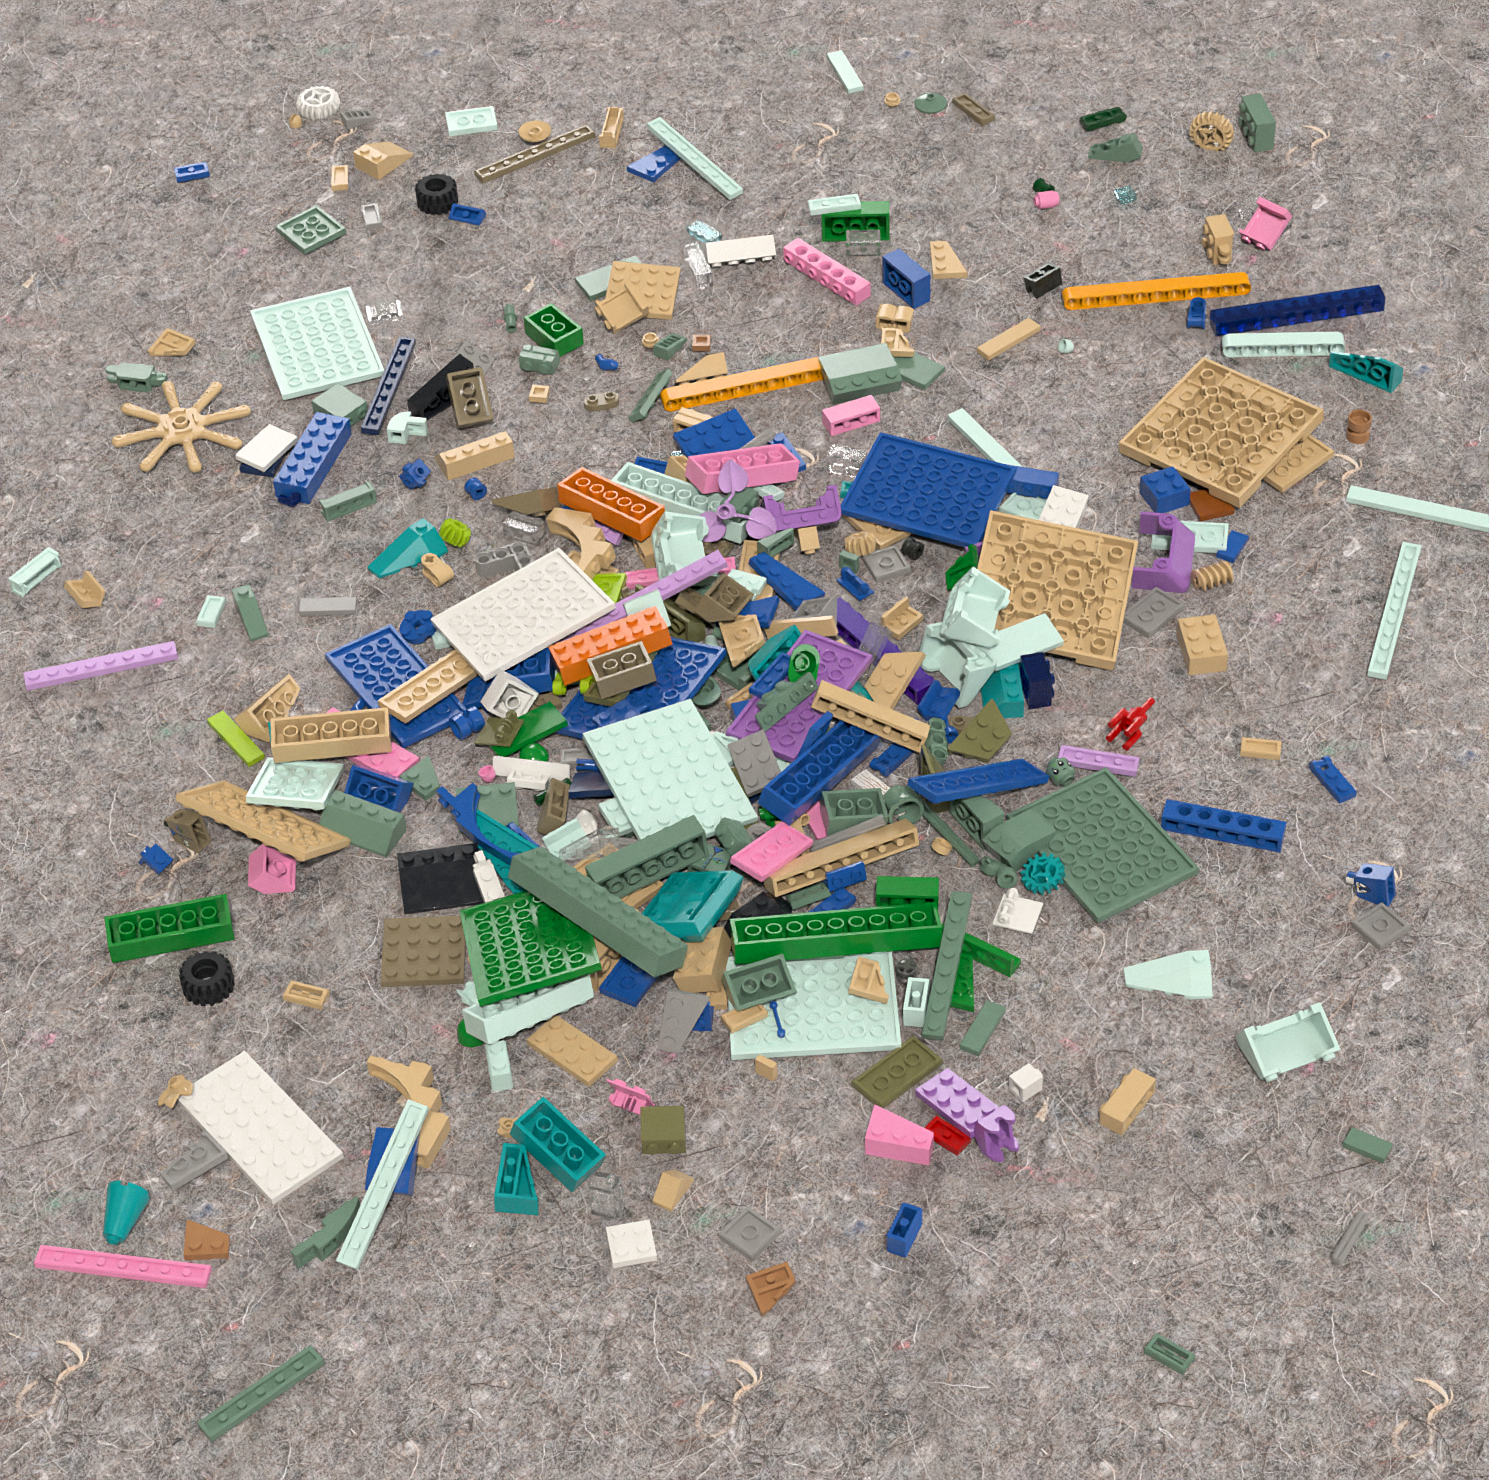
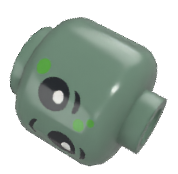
(1060, 771)

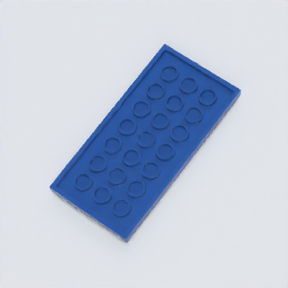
(381, 664)

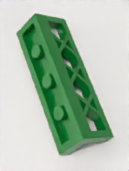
(989, 955)

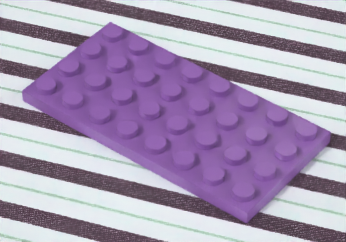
(838, 665)

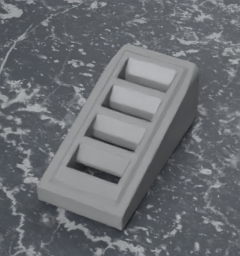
(356, 118)

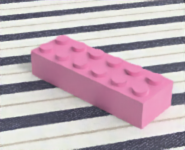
(762, 464)

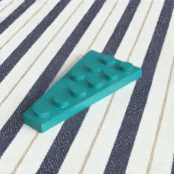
(505, 839)

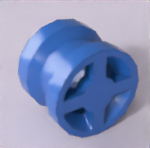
(475, 488)

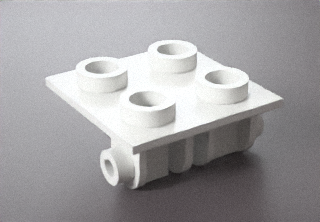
(1017, 912)

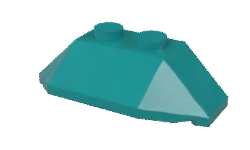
(772, 649)

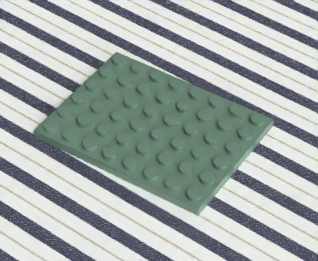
(1109, 845)

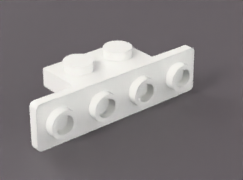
(529, 773)

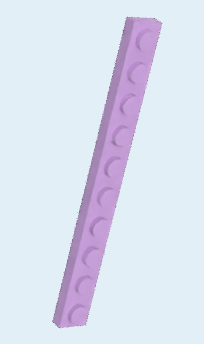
(667, 587)

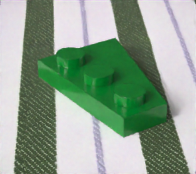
(964, 990)

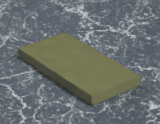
(897, 1072)

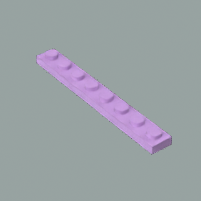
(100, 665)

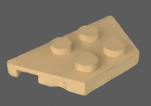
(741, 637)
(893, 676)

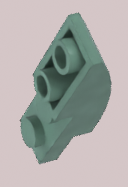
(331, 1236)

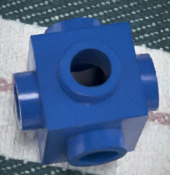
(414, 474)

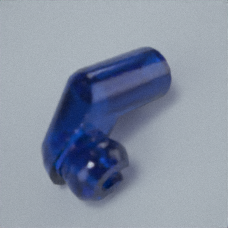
(290, 501)

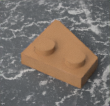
(204, 1242)
(770, 1286)

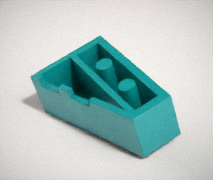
(515, 1183)

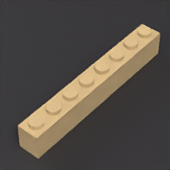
(864, 847)

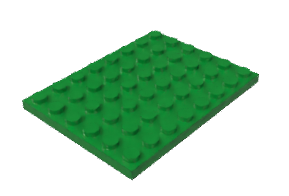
(523, 946)

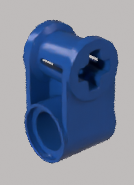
(1197, 314)

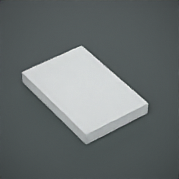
(266, 448)

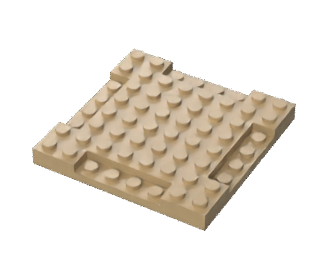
(1221, 430)
(1067, 574)

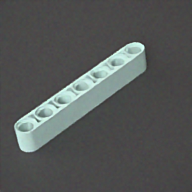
(1282, 344)

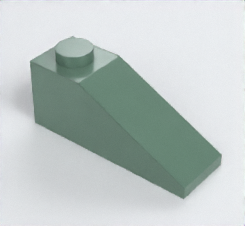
(249, 612)

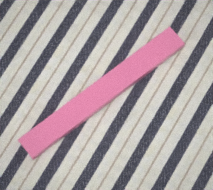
(123, 1266)

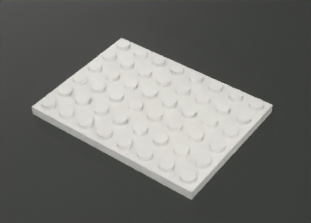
(522, 614)

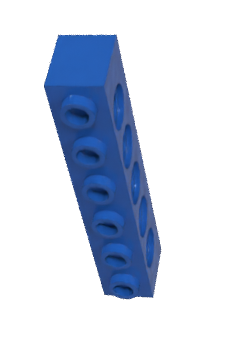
(1223, 825)

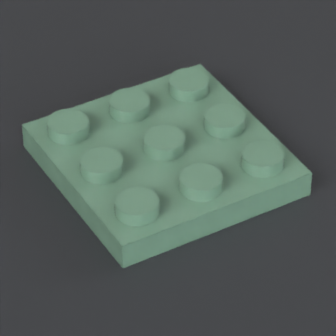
(310, 229)

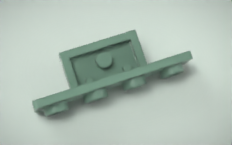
(783, 699)

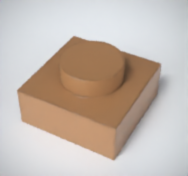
(701, 343)

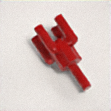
(1130, 722)

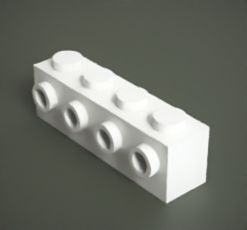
(740, 250)

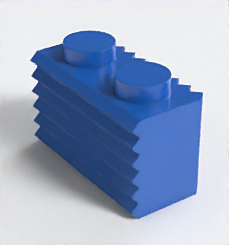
(904, 1229)

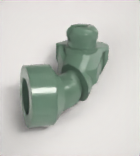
(1005, 875)

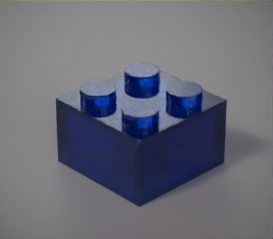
(1036, 680)

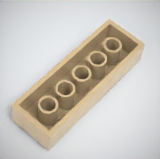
(331, 735)

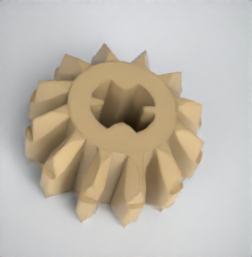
(860, 543)

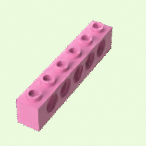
(827, 271)

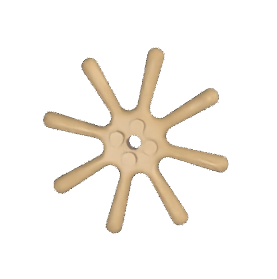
(181, 426)

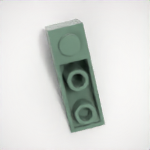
(1119, 149)

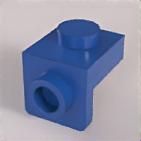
(155, 858)

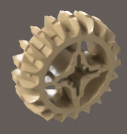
(1211, 131)

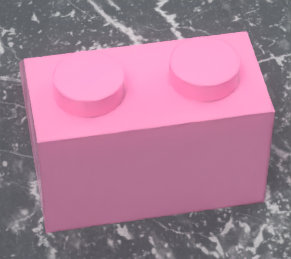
(271, 871)

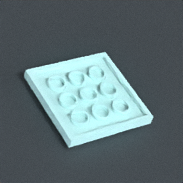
(295, 784)

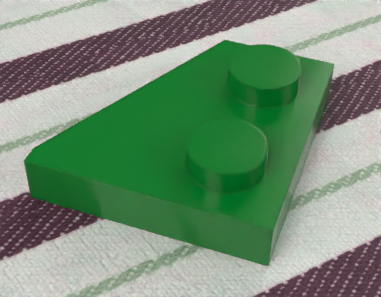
(962, 566)

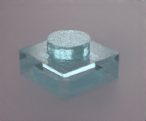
(1125, 194)

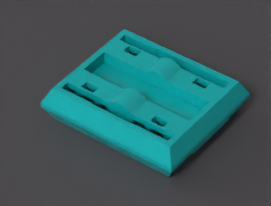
(693, 902)

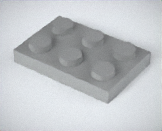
(754, 761)

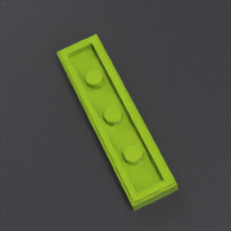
(235, 738)

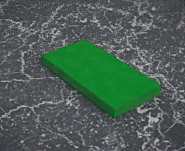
(537, 725)

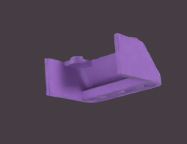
(1169, 573)

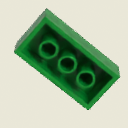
(872, 215)

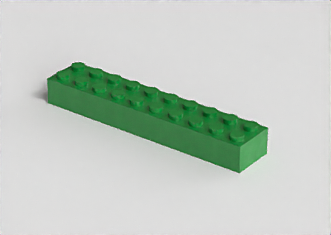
(836, 932)

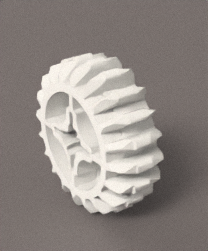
(318, 103)

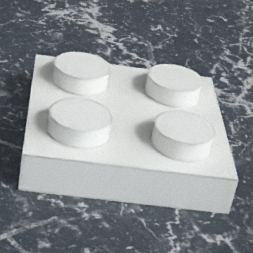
(631, 1243)

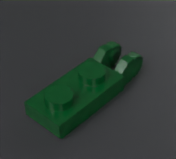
(1103, 118)

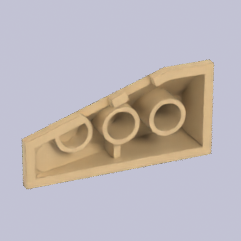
(272, 704)

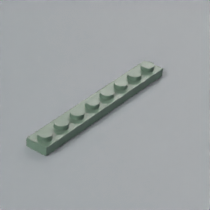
(947, 965)

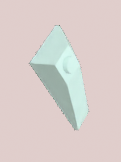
(1179, 973)

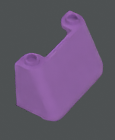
(826, 511)

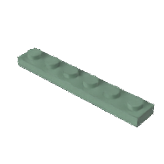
(260, 1393)

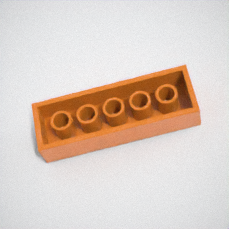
(610, 503)
(572, 654)

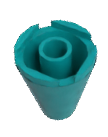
(122, 1210)

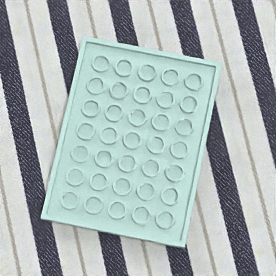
(317, 343)
(668, 770)
(823, 1014)

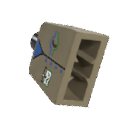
(188, 829)

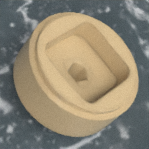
(941, 846)

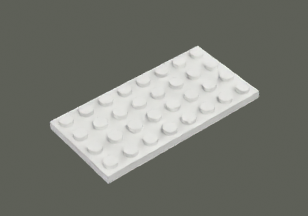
(260, 1127)

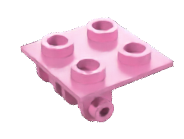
(628, 1097)

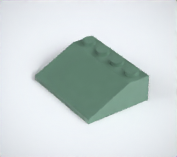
(860, 373)

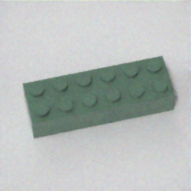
(650, 858)

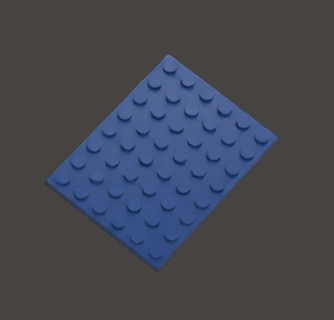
(927, 490)
(679, 676)

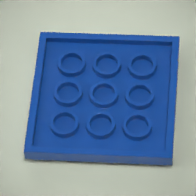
(714, 435)

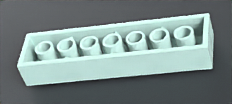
(677, 496)

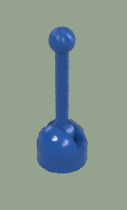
(949, 731)

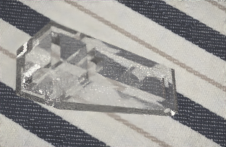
(593, 845)

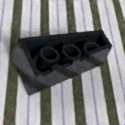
(434, 395)

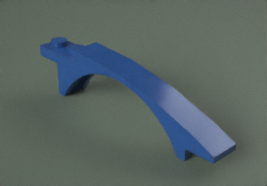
(464, 810)

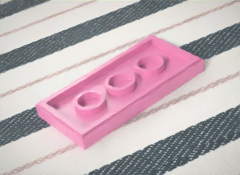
(771, 851)

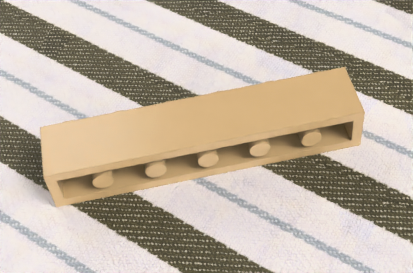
(870, 716)

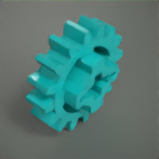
(1043, 873)

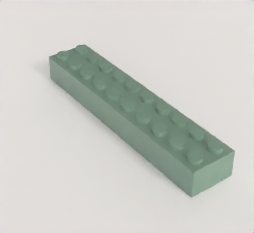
(598, 911)

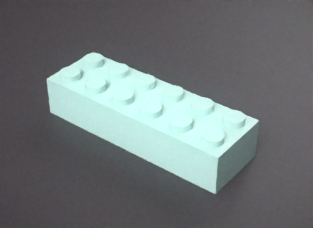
(524, 1010)

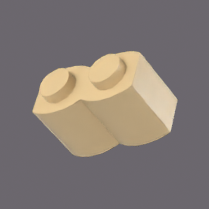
(894, 317)

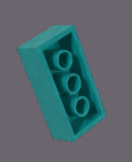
(557, 1144)

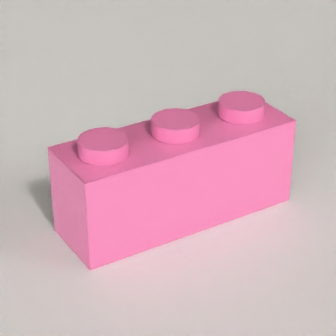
(851, 415)

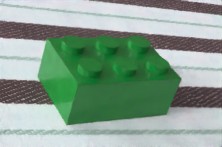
(553, 329)
(906, 890)

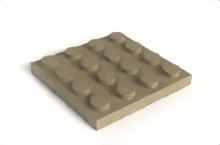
(423, 951)

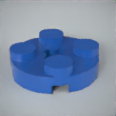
(411, 621)

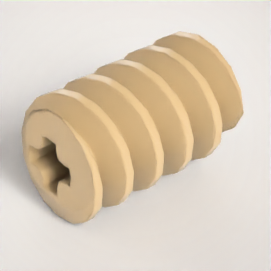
(1212, 574)

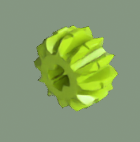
(455, 532)

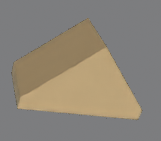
(671, 1188)

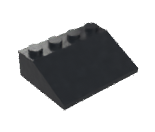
(438, 878)

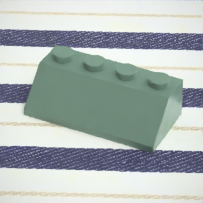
(363, 822)

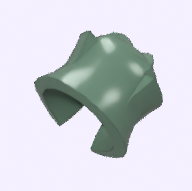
(901, 800)

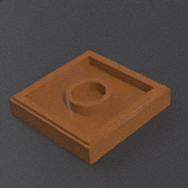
(1208, 506)

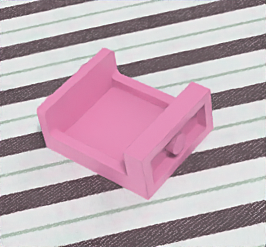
(1266, 225)

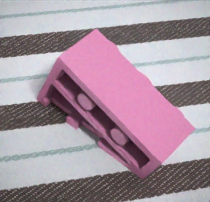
(898, 1138)

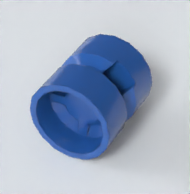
(467, 722)

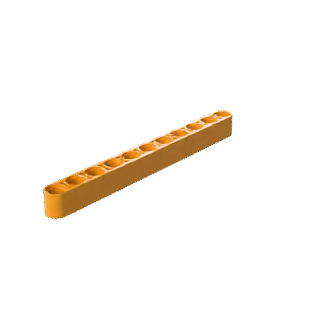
(1156, 291)
(741, 384)

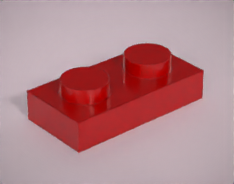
(948, 1135)

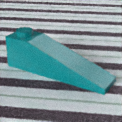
(1368, 369)
(408, 549)

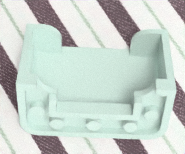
(679, 543)
(974, 609)
(960, 662)
(1288, 1043)

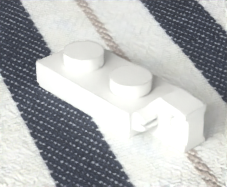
(486, 878)

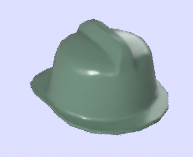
(707, 693)

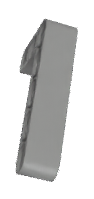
(503, 559)

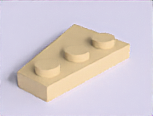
(945, 262)

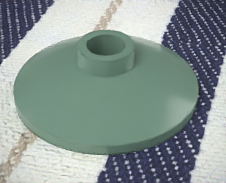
(930, 103)

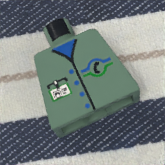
(716, 861)

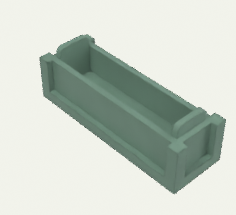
(348, 501)

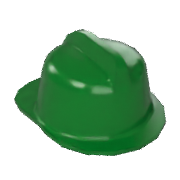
(803, 659)

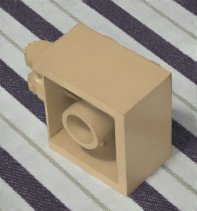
(1218, 239)

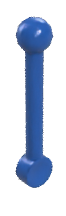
(780, 1032)

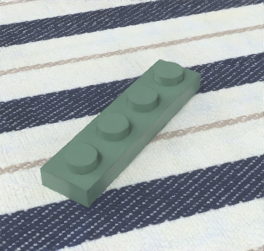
(648, 399)

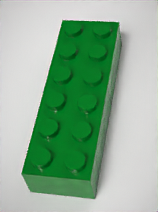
(169, 928)

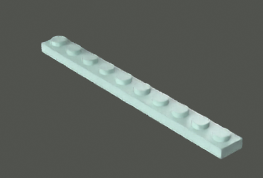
(1394, 611)

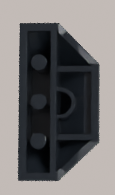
(762, 905)

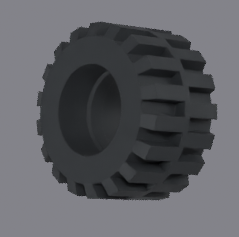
(436, 194)
(208, 990)

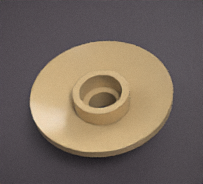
(534, 131)

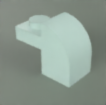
(404, 425)

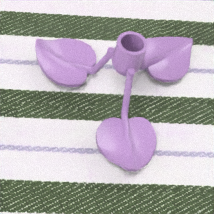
(760, 522)

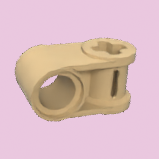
(436, 569)

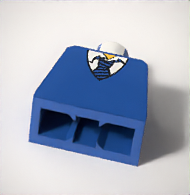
(1374, 883)

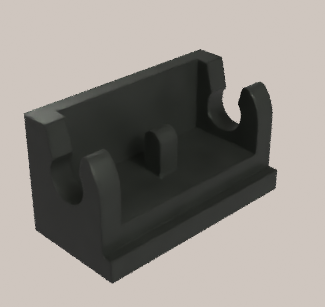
(1043, 279)

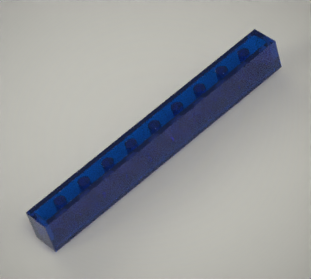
(1297, 310)

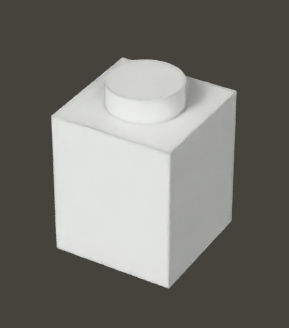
(1025, 1082)

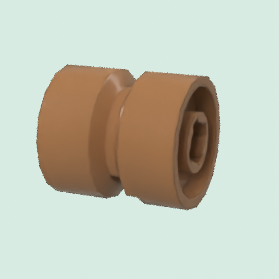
(1359, 426)

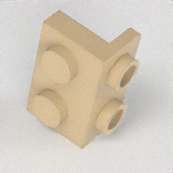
(86, 591)
(901, 618)

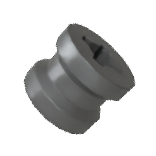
(903, 967)

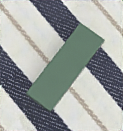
(982, 1028)

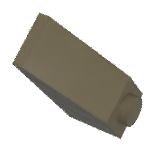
(554, 807)

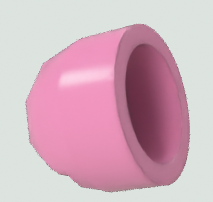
(487, 773)

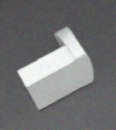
(587, 821)

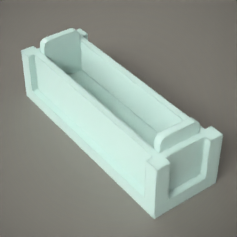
(34, 571)

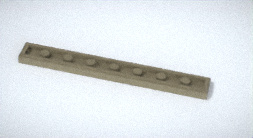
(534, 153)

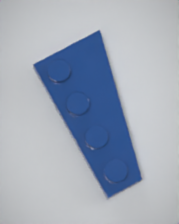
(654, 164)

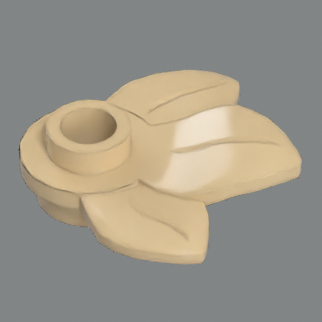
(176, 1086)

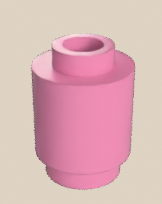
(1046, 199)

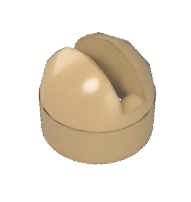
(295, 121)

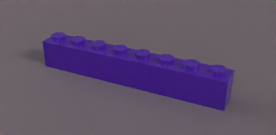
(852, 629)

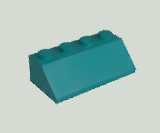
(1006, 691)

